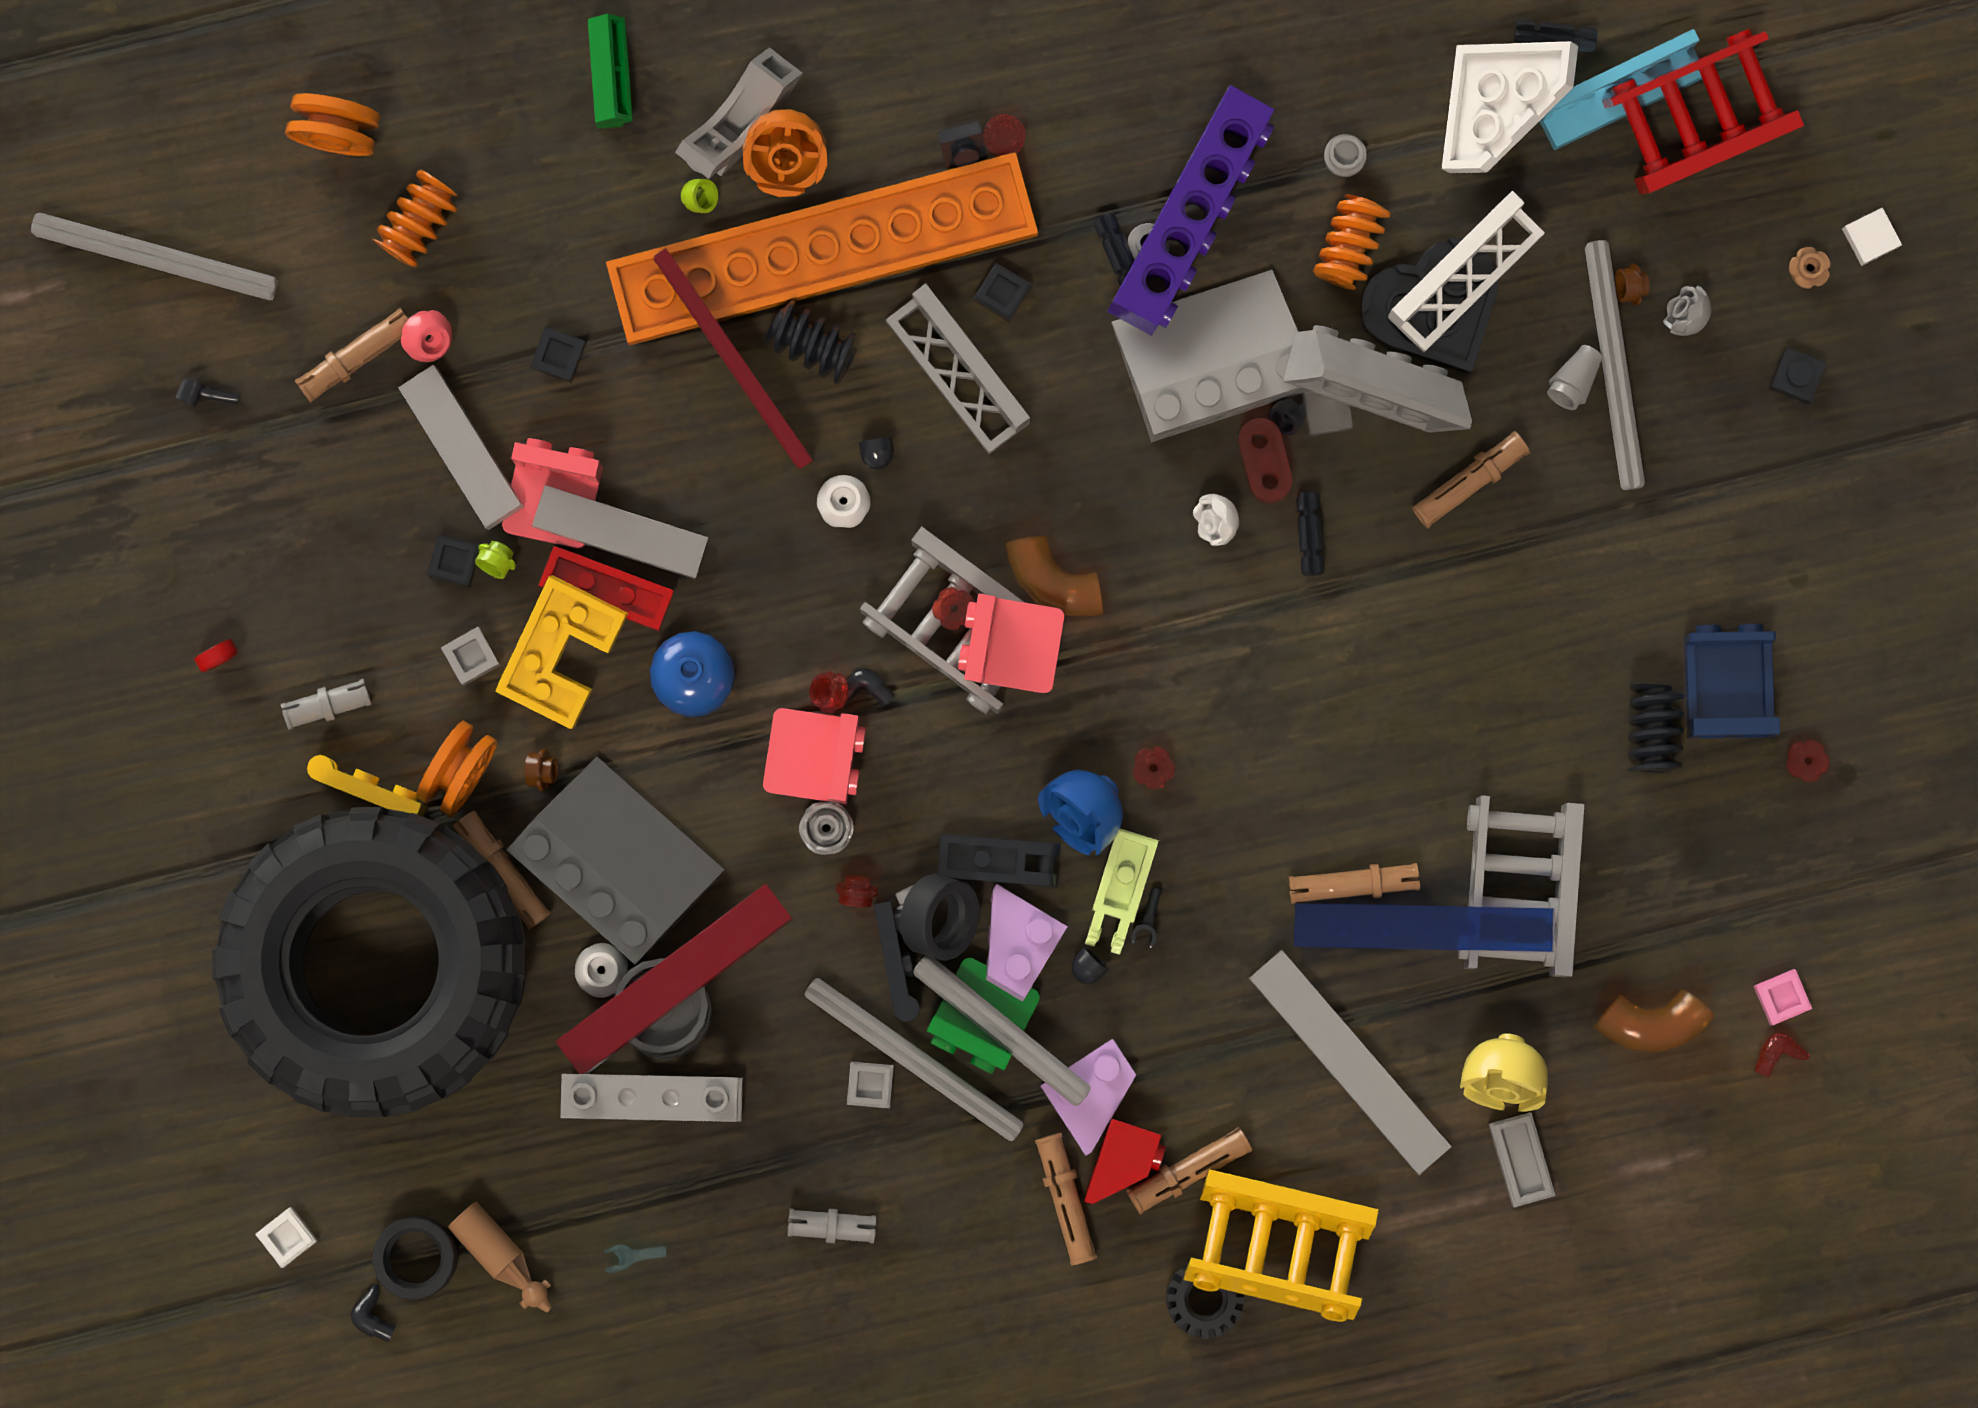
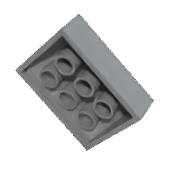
(1214, 358)

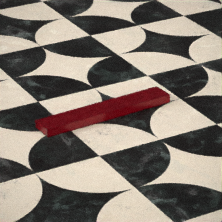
(732, 358)
(674, 980)

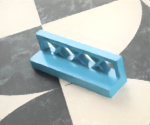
(1582, 108)

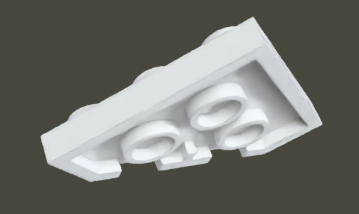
(1500, 97)

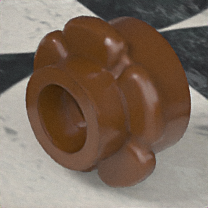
(1631, 284)
(540, 769)

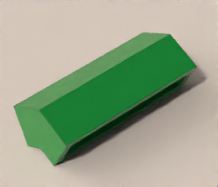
(610, 71)

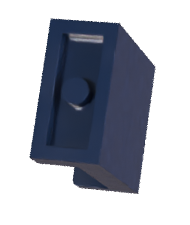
(1730, 683)

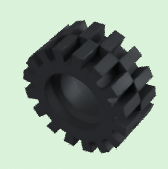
(1193, 1323)

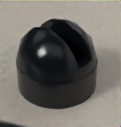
(1293, 410)
(877, 452)
(1088, 967)

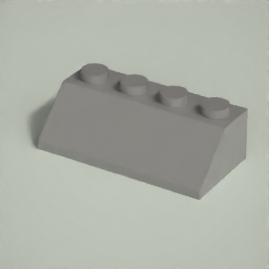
(1377, 381)

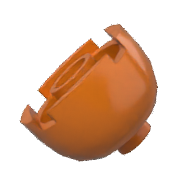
(785, 153)

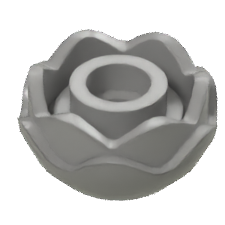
(1688, 311)
(826, 842)

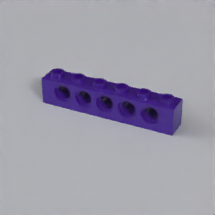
(1237, 115)

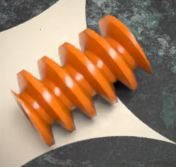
(416, 218)
(1350, 241)

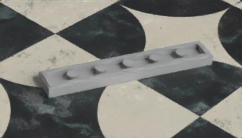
(1350, 1062)

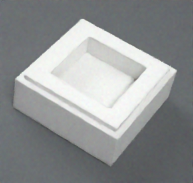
(1871, 236)
(286, 1237)

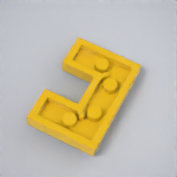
(531, 671)

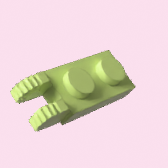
(1122, 885)

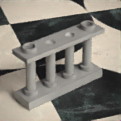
(963, 576)
(1560, 868)
(651, 1097)

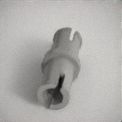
(325, 704)
(831, 1225)

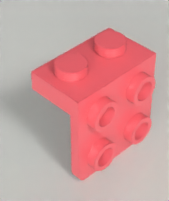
(541, 466)
(1012, 644)
(813, 755)

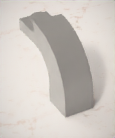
(759, 91)

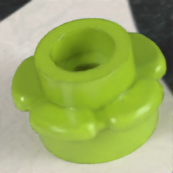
(495, 559)

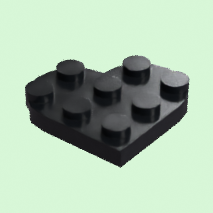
(1462, 341)

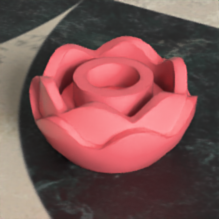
(422, 325)

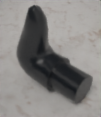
(870, 681)
(367, 1322)

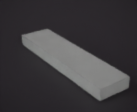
(461, 447)
(619, 532)

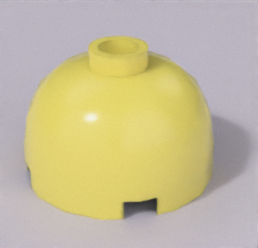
(1505, 1072)

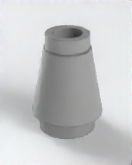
(1575, 378)

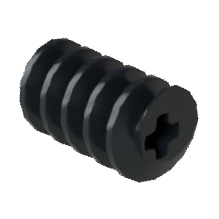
(811, 341)
(1655, 728)

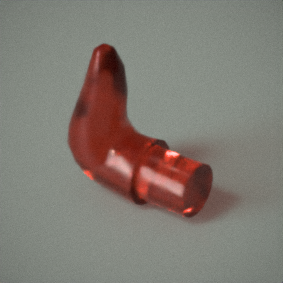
(1772, 1050)

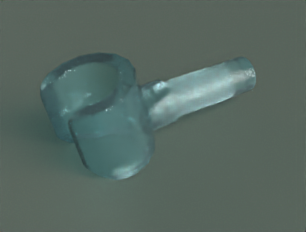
(630, 1256)

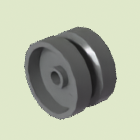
(679, 1029)

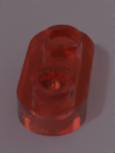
(1265, 461)

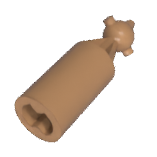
(498, 1254)

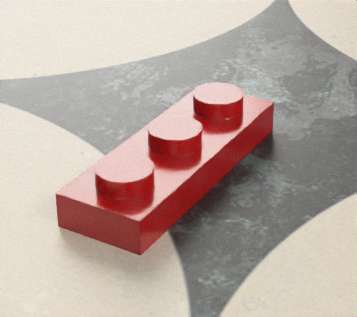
(640, 598)

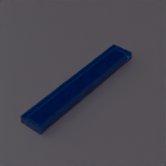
(1424, 927)

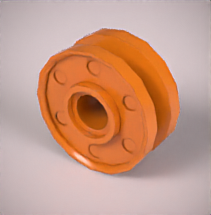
(332, 124)
(456, 769)

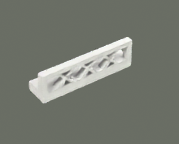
(1462, 254)

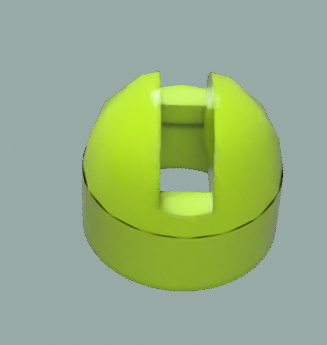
(702, 199)

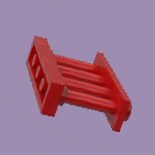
(1734, 136)

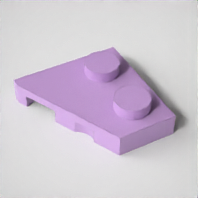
(1018, 942)
(1109, 1080)

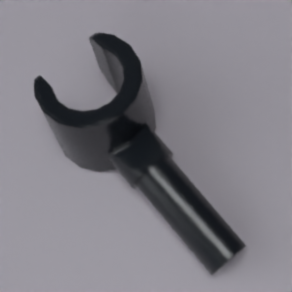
(192, 390)
(1149, 917)

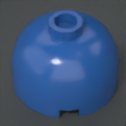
(692, 674)
(1085, 808)

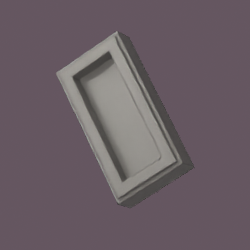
(1521, 1159)

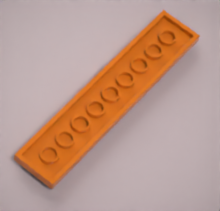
(827, 247)

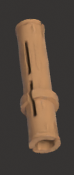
(348, 359)
(1484, 469)
(1354, 883)
(524, 899)
(1188, 1171)
(1066, 1198)

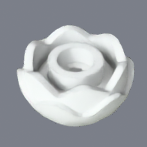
(850, 513)
(1216, 519)
(588, 962)

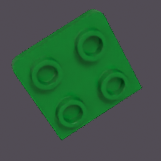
(954, 1030)

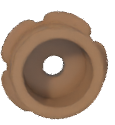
(1801, 275)

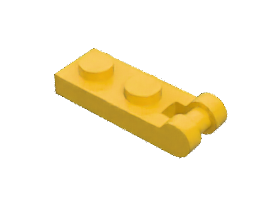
(364, 786)

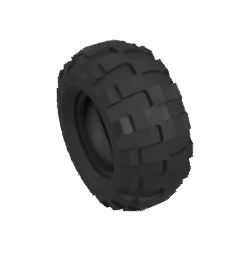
(266, 941)

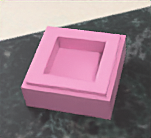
(1782, 997)

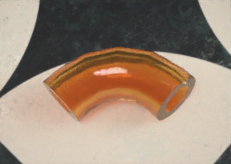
(1049, 583)
(1656, 1028)

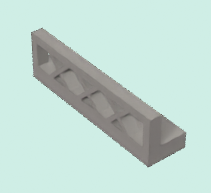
(971, 360)

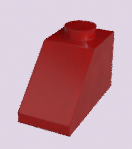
(1123, 1159)

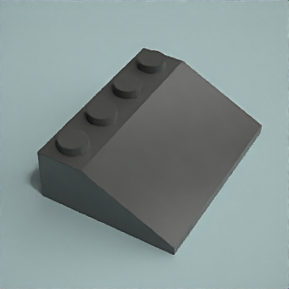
(616, 860)

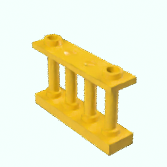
(1309, 1214)

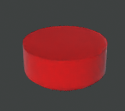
(216, 655)

